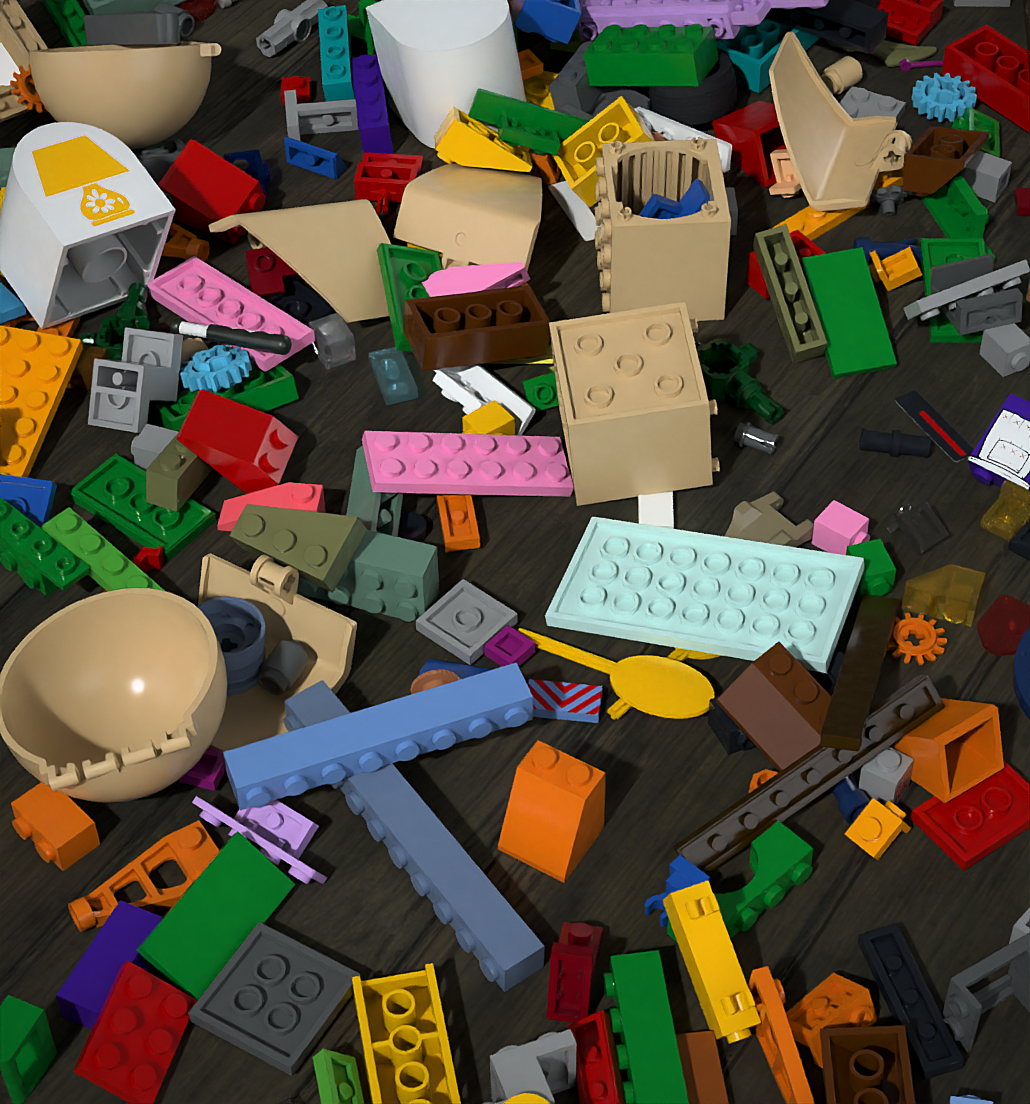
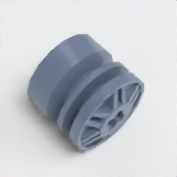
(241, 639)

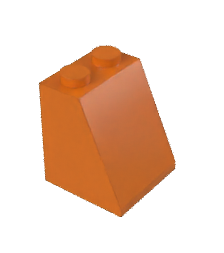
(954, 748)
(553, 811)

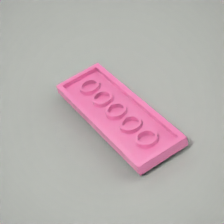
(210, 297)
(466, 464)

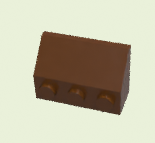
(939, 157)
(778, 706)
(866, 1065)

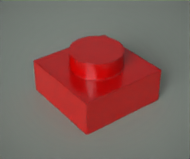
(301, 85)

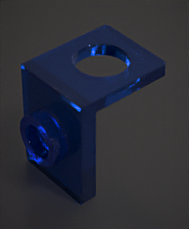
(255, 166)

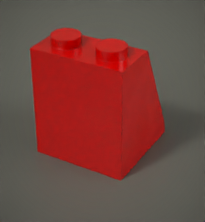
(753, 137)
(210, 189)

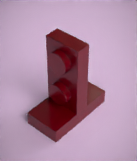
(572, 971)

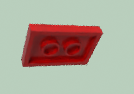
(978, 818)
(135, 1035)

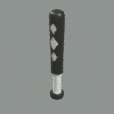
(245, 338)

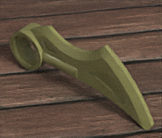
(893, 53)

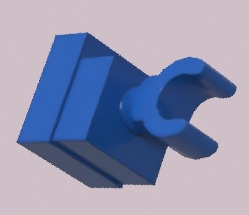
(681, 875)

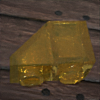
(945, 594)

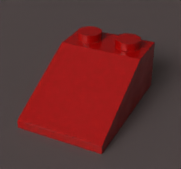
(237, 441)

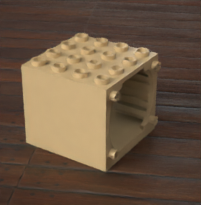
(661, 259)
(633, 403)

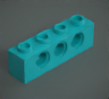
(336, 53)

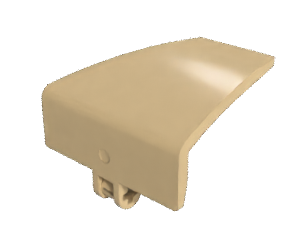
(287, 616)

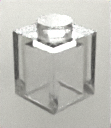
(333, 341)

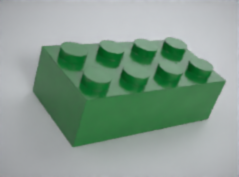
(651, 55)

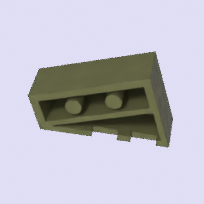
(307, 540)

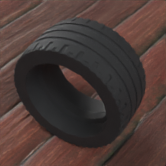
(698, 104)

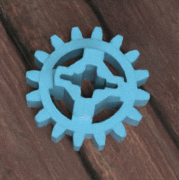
(943, 96)
(215, 368)

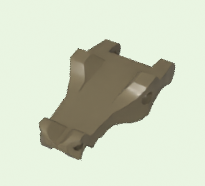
(763, 523)

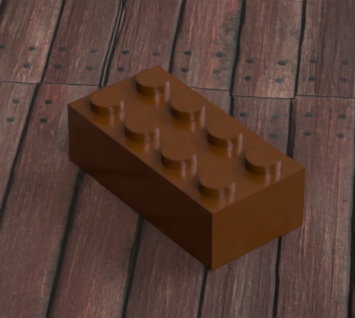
(476, 327)

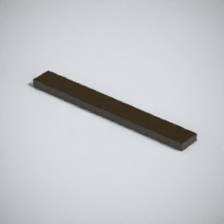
(859, 674)
(808, 778)

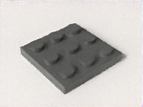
(274, 998)

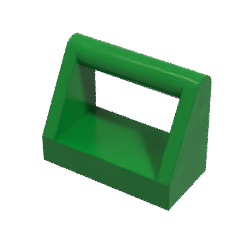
(24, 1047)

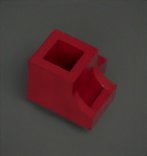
(267, 272)

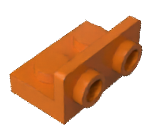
(831, 1004)

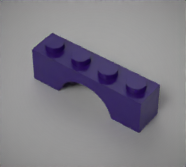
(371, 105)

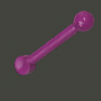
(906, 65)

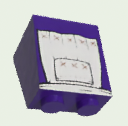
(1005, 446)

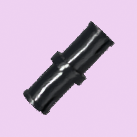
(894, 443)

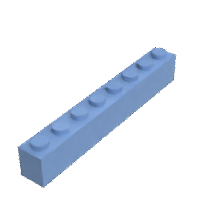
(378, 736)

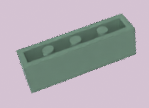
(376, 510)

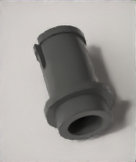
(755, 438)

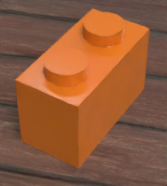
(55, 825)

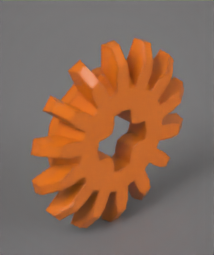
(21, 82)
(922, 630)

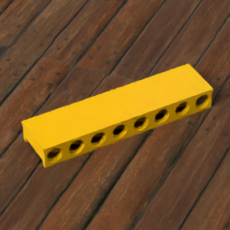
(405, 1039)

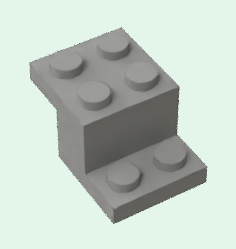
(127, 385)
(534, 1068)

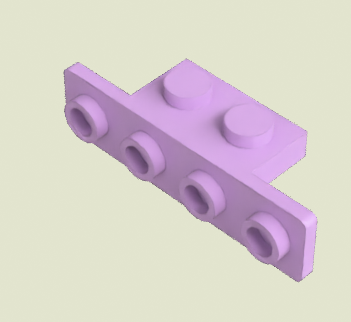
(275, 828)

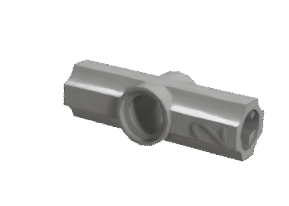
(289, 27)

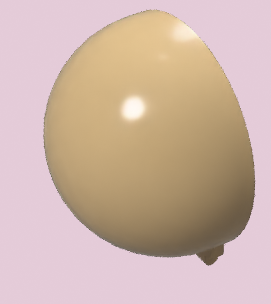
(125, 89)
(114, 695)

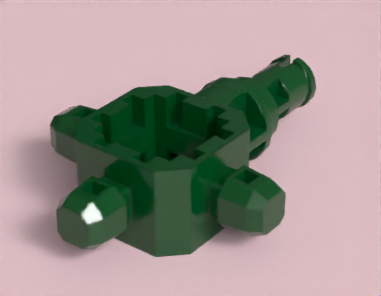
(129, 315)
(737, 384)

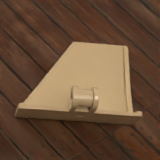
(829, 149)
(472, 215)
(329, 248)

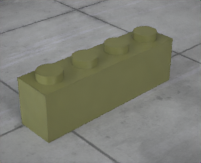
(789, 294)

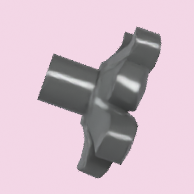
(888, 198)

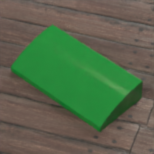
(258, 390)

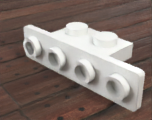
(676, 131)
(477, 387)

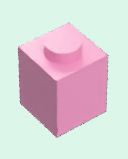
(839, 528)

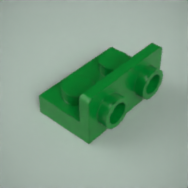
(978, 121)

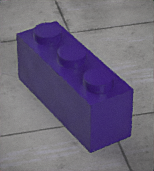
(93, 976)

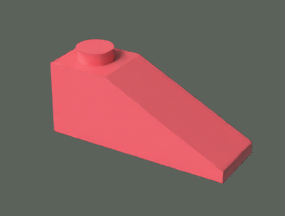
(287, 495)

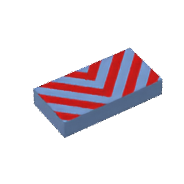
(566, 700)

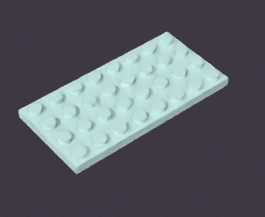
(706, 592)

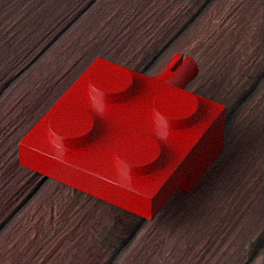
(911, 18)
(385, 176)

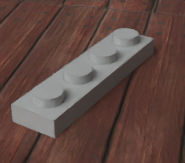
(983, 285)

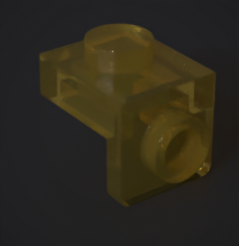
(1008, 512)

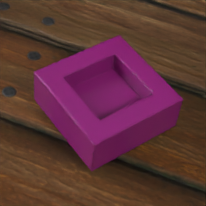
(509, 647)
(207, 771)

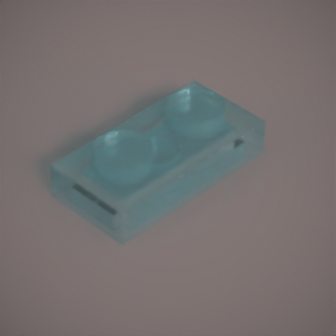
(393, 375)

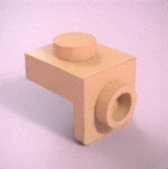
(785, 176)

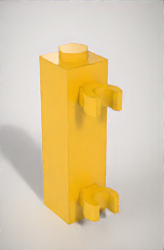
(712, 962)

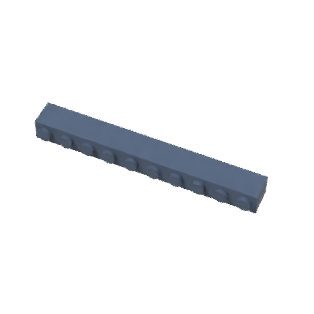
(431, 856)

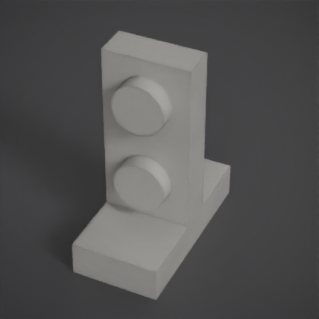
(319, 116)

